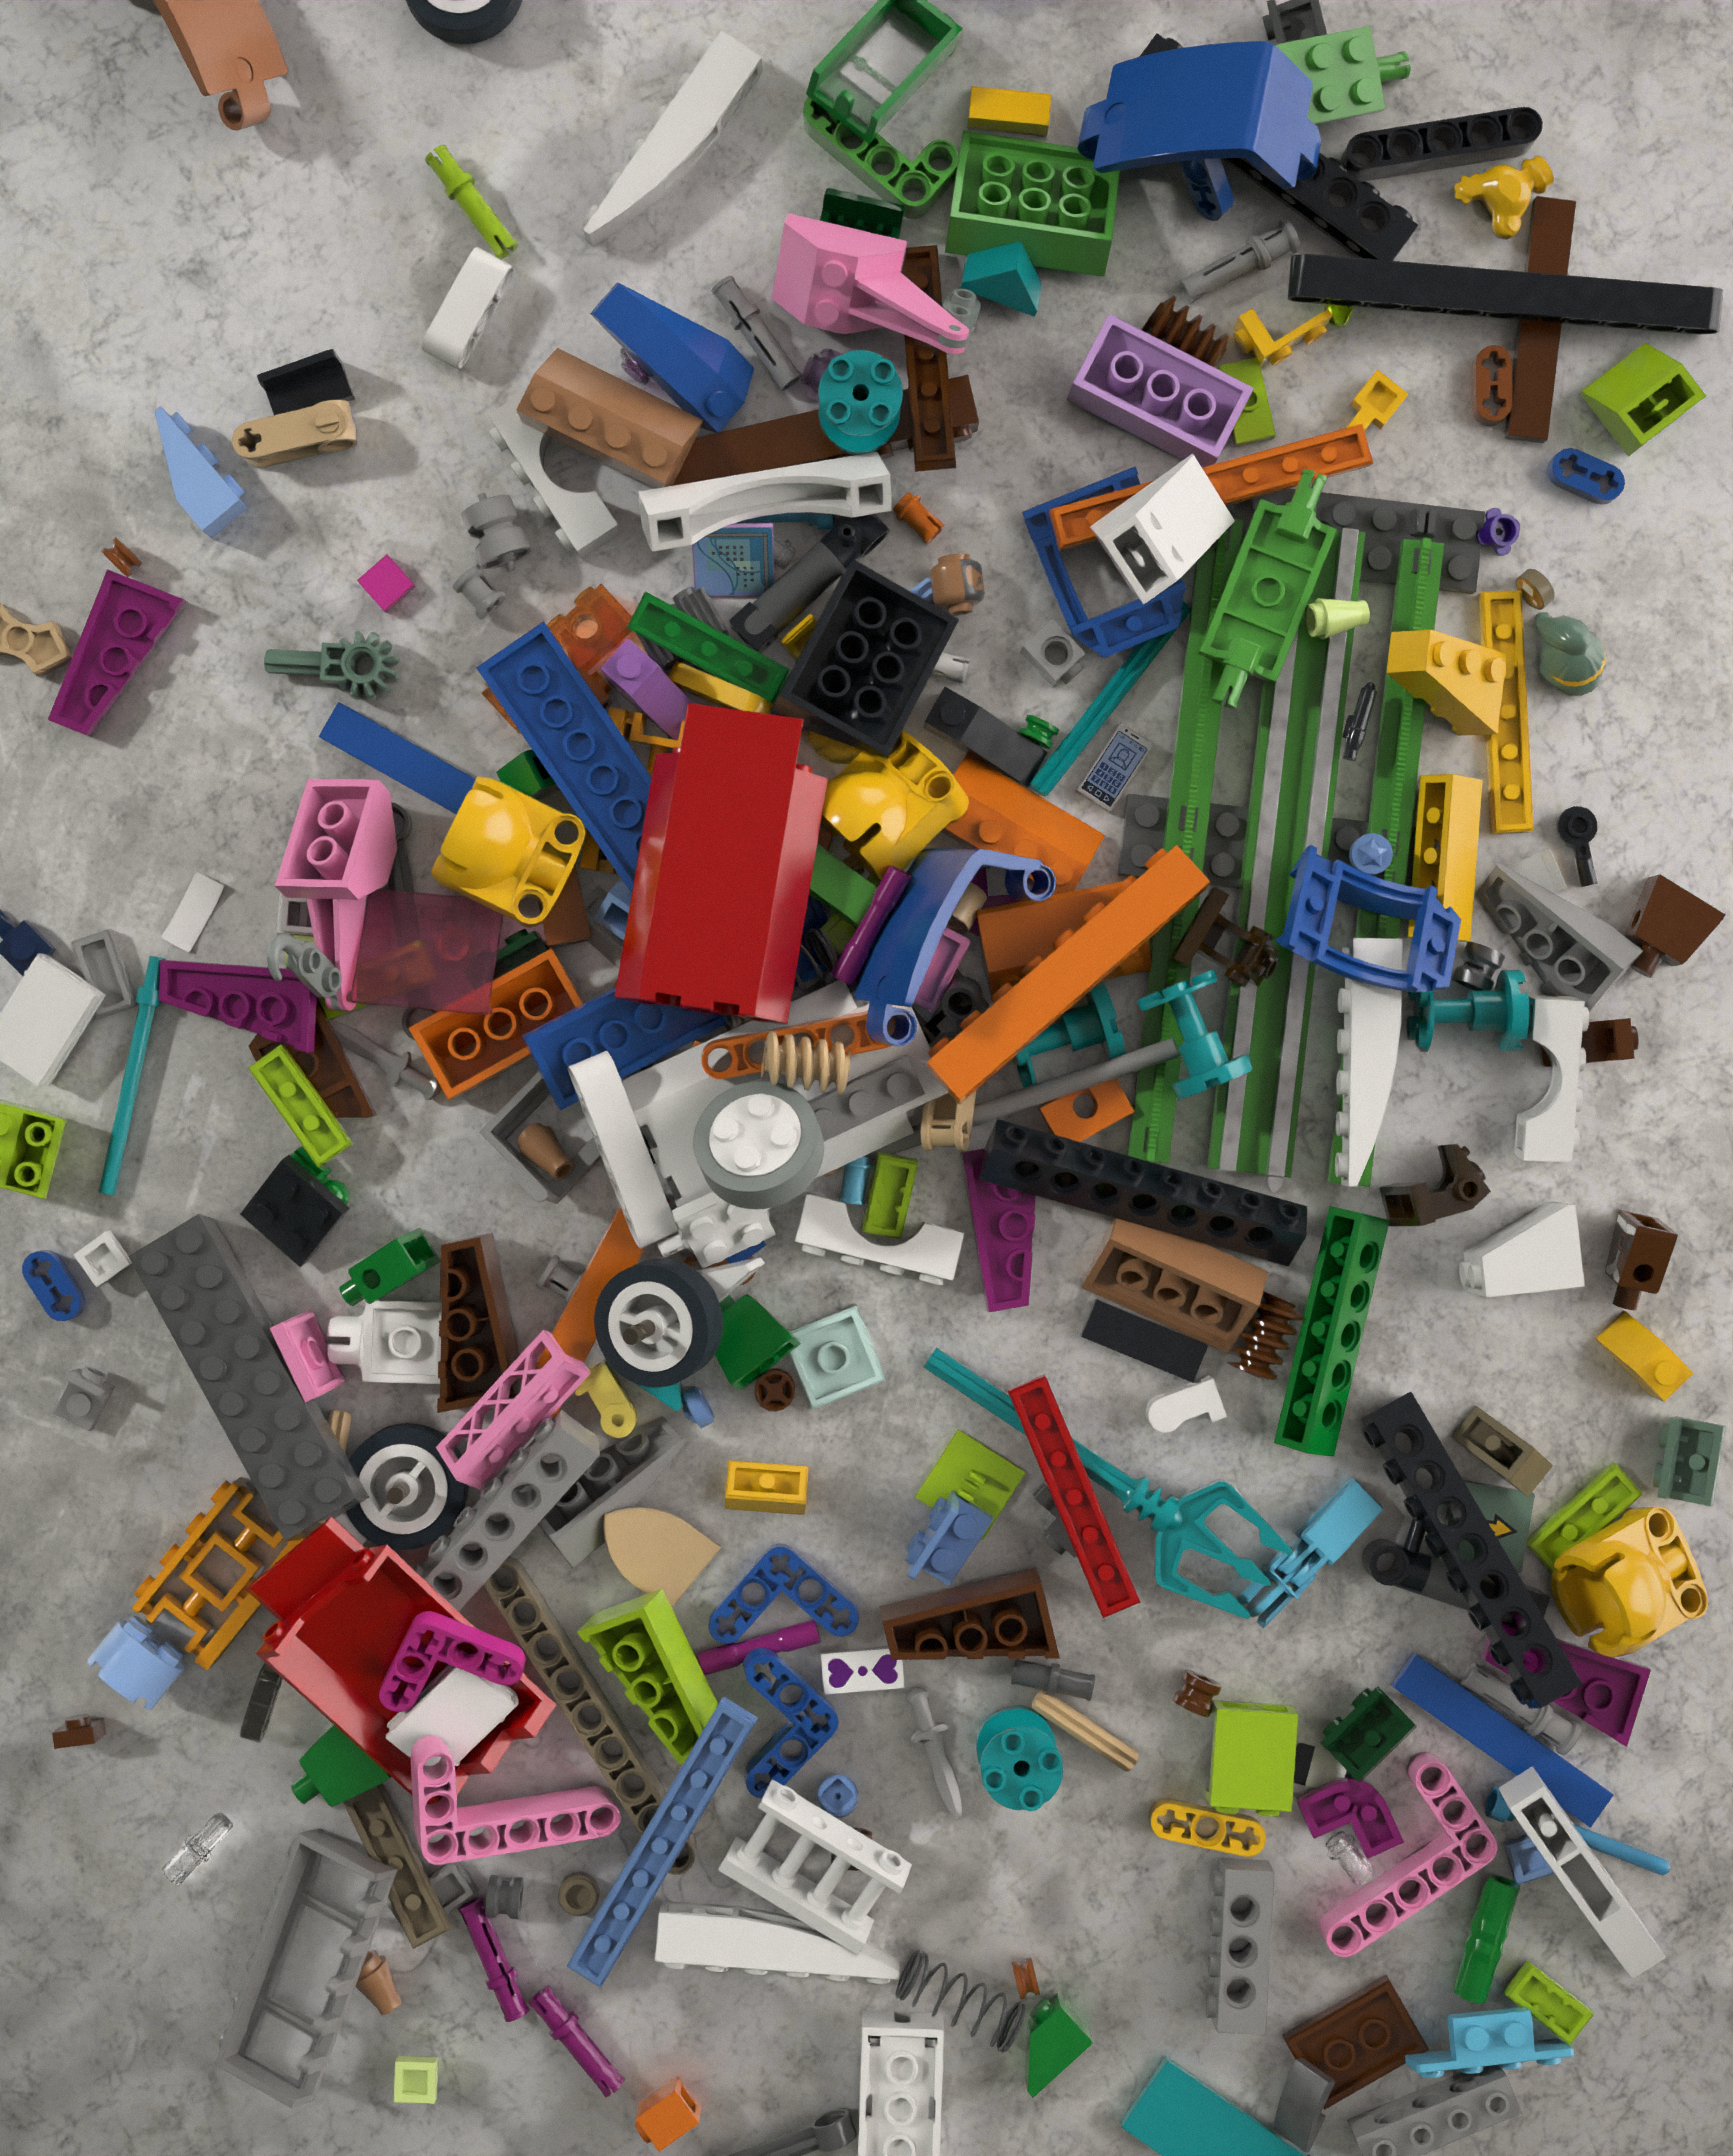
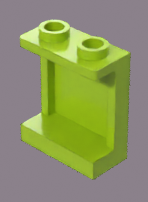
(1252, 1757)

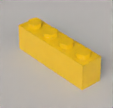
(1451, 814)

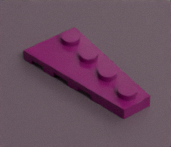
(113, 645)
(243, 999)
(1003, 1236)
(1609, 1689)

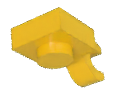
(1377, 401)

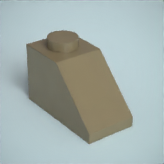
(1502, 1451)

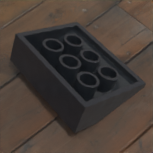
(865, 662)

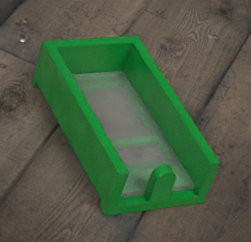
(882, 63)

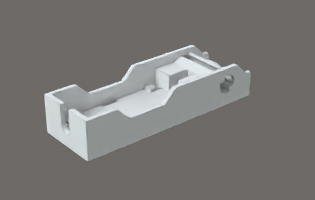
(901, 2075)

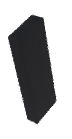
(1144, 1340)

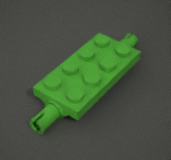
(1344, 73)
(1268, 590)

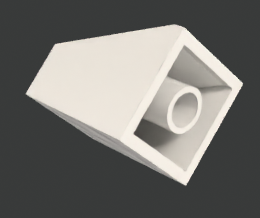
(1527, 1255)

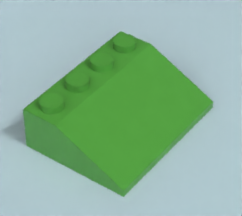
(1036, 196)

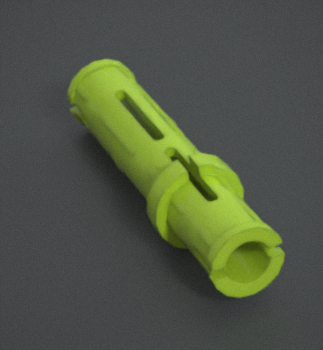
(462, 189)

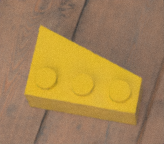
(1452, 676)

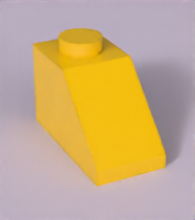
(1644, 1356)

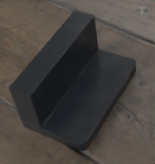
(306, 382)

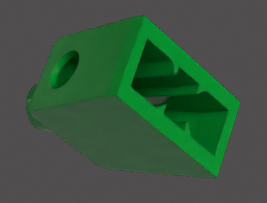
(389, 1268)
(750, 1341)
(336, 1770)

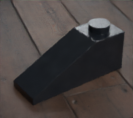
(984, 737)

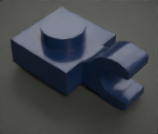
(21, 943)

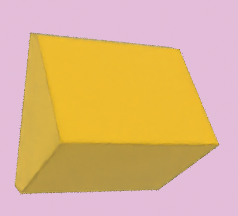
(796, 638)

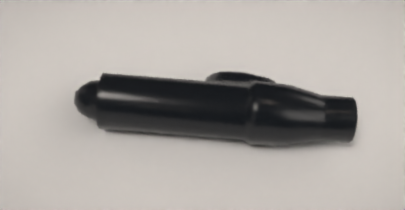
(1357, 723)

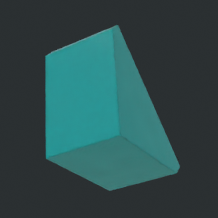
(1004, 277)

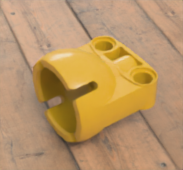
(892, 804)
(507, 850)
(1630, 1581)

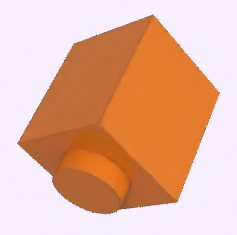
(667, 2114)

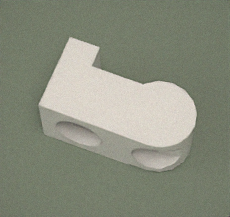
(1172, 1407)

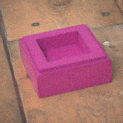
(386, 583)

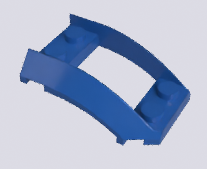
(1118, 627)
(1311, 914)

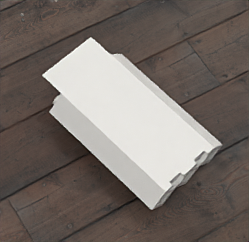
(677, 1091)

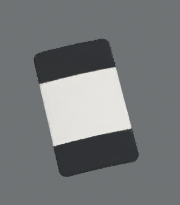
(1316, 1766)

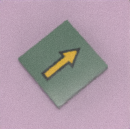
(1508, 1516)

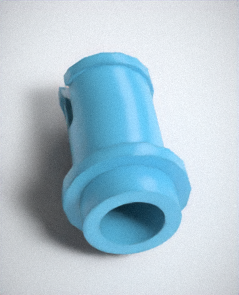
(855, 1181)

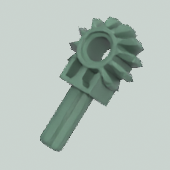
(338, 664)

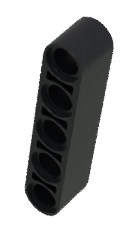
(1454, 131)

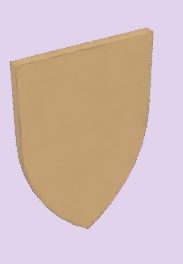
(657, 1549)

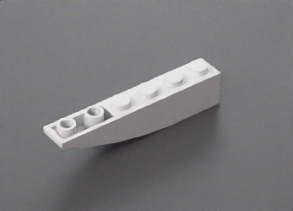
(679, 135)
(1369, 1056)
(1581, 1872)
(759, 1943)

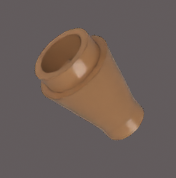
(544, 1150)
(377, 1983)

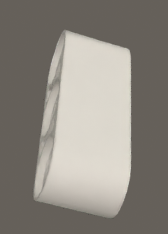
(467, 308)

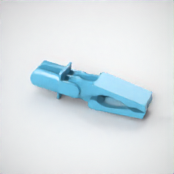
(1318, 1542)

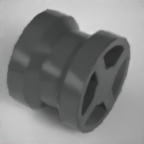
(504, 1897)

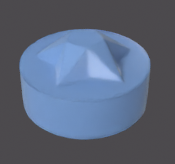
(1371, 853)
(697, 1407)
(838, 1796)

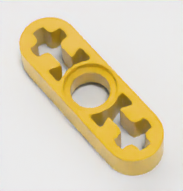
(717, 690)
(1176, 1833)

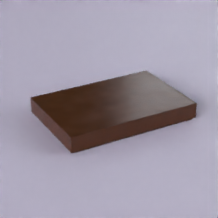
(1358, 2039)

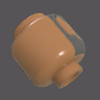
(957, 583)

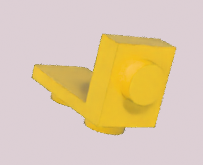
(1254, 338)

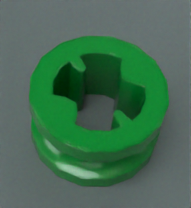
(1039, 731)

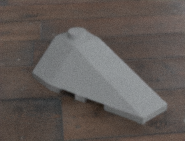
(1562, 942)
(609, 1484)

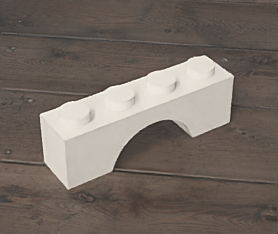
(581, 516)
(1549, 1128)
(930, 1250)

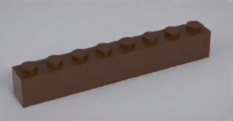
(802, 441)

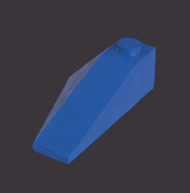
(684, 358)

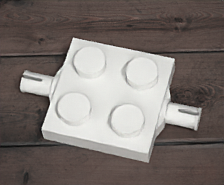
(716, 1229)

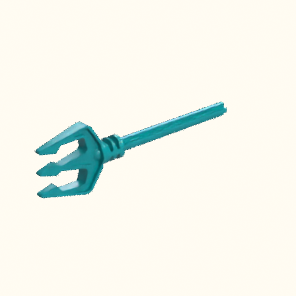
(1176, 1521)

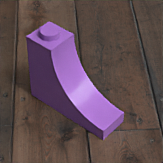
(647, 687)

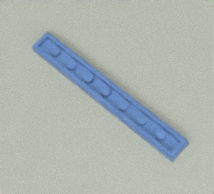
(662, 1841)

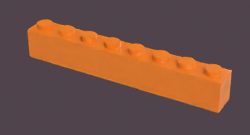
(1067, 974)

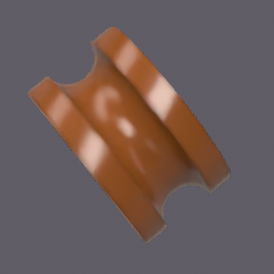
(121, 557)
(1025, 1978)

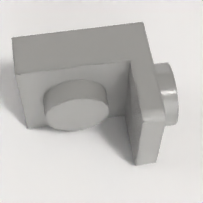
(84, 1397)

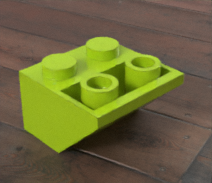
(1642, 396)
(28, 1148)

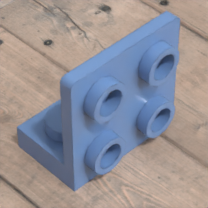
(949, 1539)

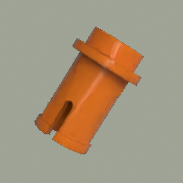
(918, 517)

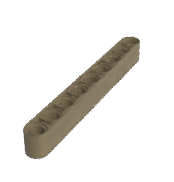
(588, 1693)

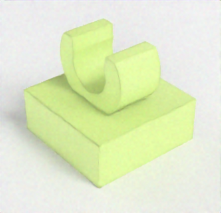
(415, 2079)

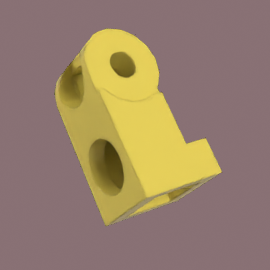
(611, 1400)

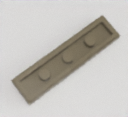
(390, 1844)

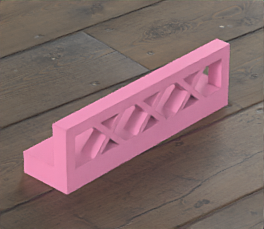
(515, 1418)

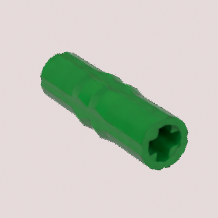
(1486, 1938)

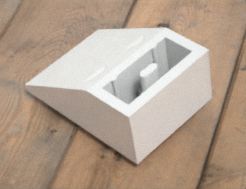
(1163, 528)

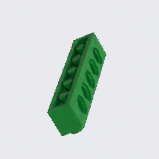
(1331, 1332)

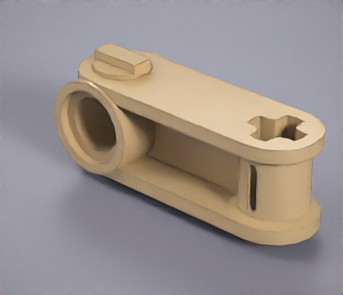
(296, 434)
(946, 1121)

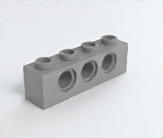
(1245, 2010)
(1436, 2114)

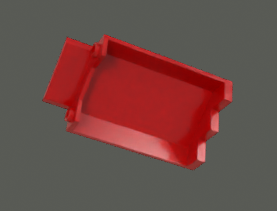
(724, 869)
(339, 1631)

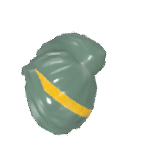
(1570, 654)

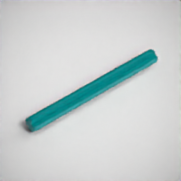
(1100, 710)

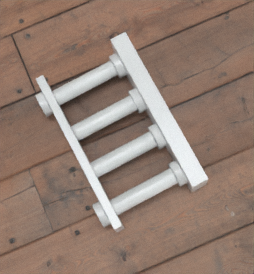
(798, 1895)

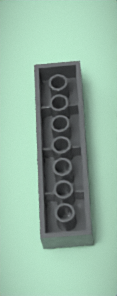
(246, 1379)

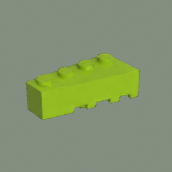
(657, 1667)

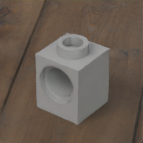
(1053, 635)

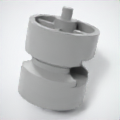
(493, 524)

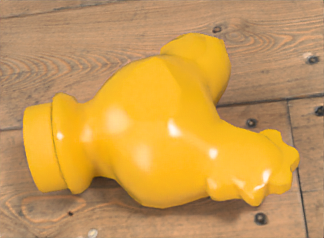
(1506, 192)

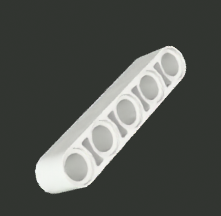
(622, 1149)

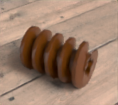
(1186, 334)
(1267, 1337)

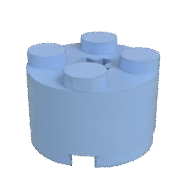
(136, 1662)

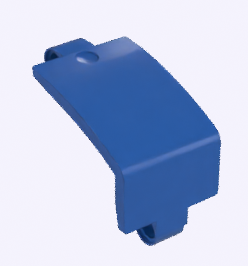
(1206, 106)
(916, 924)

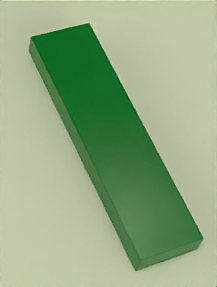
(707, 647)

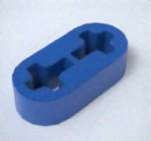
(1581, 484)
(45, 1290)

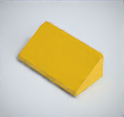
(1009, 110)
(766, 1487)

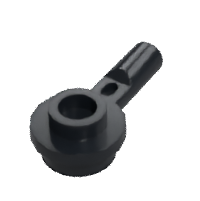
(1576, 829)

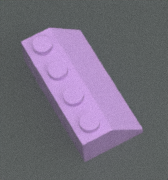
(1158, 392)

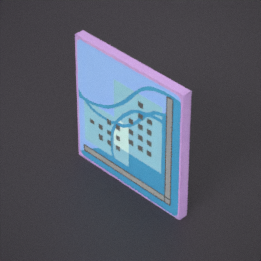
(735, 560)

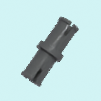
(1053, 1679)

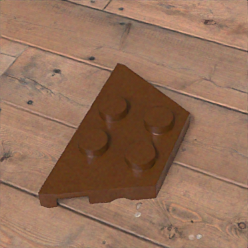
(326, 1070)

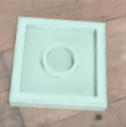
(835, 1357)

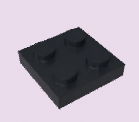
(294, 1211)

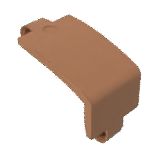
(225, 50)

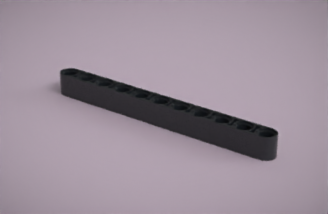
(1504, 294)

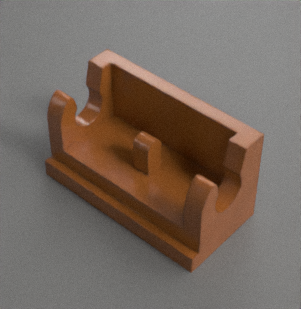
(568, 918)

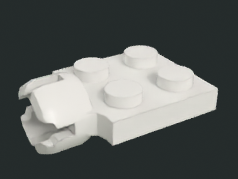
(390, 1341)

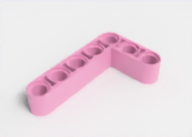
(497, 1816)
(1415, 1867)

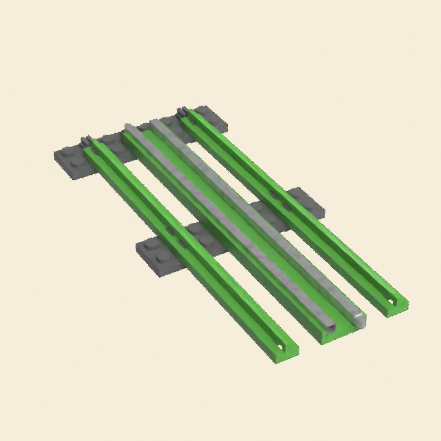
(1288, 810)

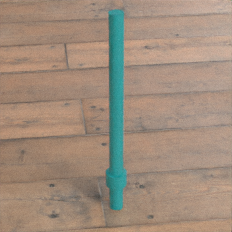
(148, 999)

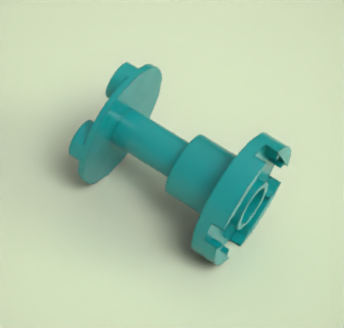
(860, 401)
(1498, 1010)
(1079, 1030)
(1202, 1050)
(1019, 1758)

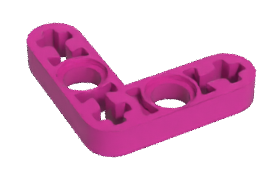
(443, 1647)

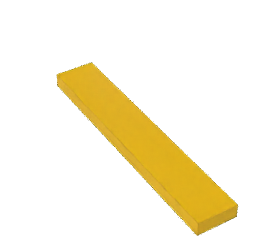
(1508, 749)

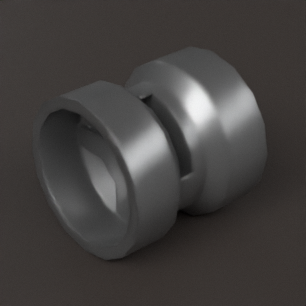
(1478, 967)

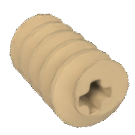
(805, 1062)

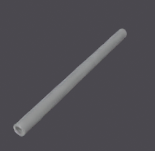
(1054, 1089)

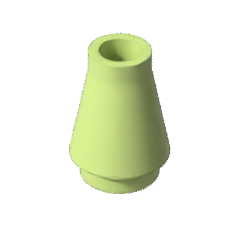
(1332, 616)

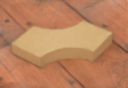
(39, 645)

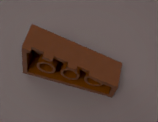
(474, 1323)
(973, 1621)

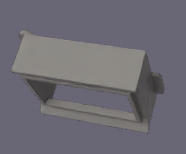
(524, 1174)

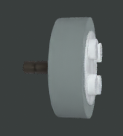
(758, 1145)

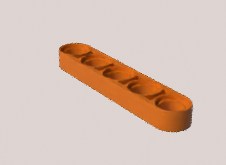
(819, 1029)

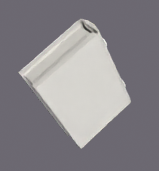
(45, 1019)
(454, 1708)

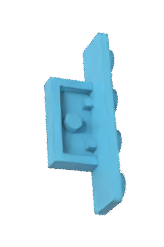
(1489, 2039)

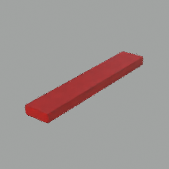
(1073, 1496)

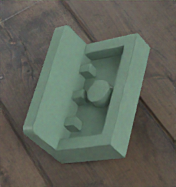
(1689, 1460)

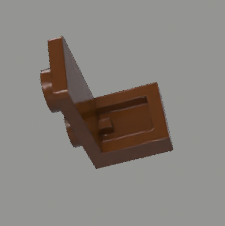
(1605, 1041)

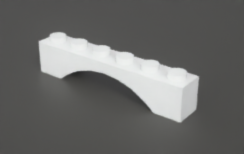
(837, 486)

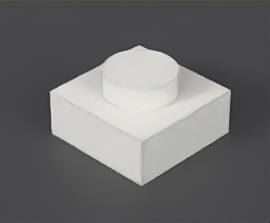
(103, 1258)

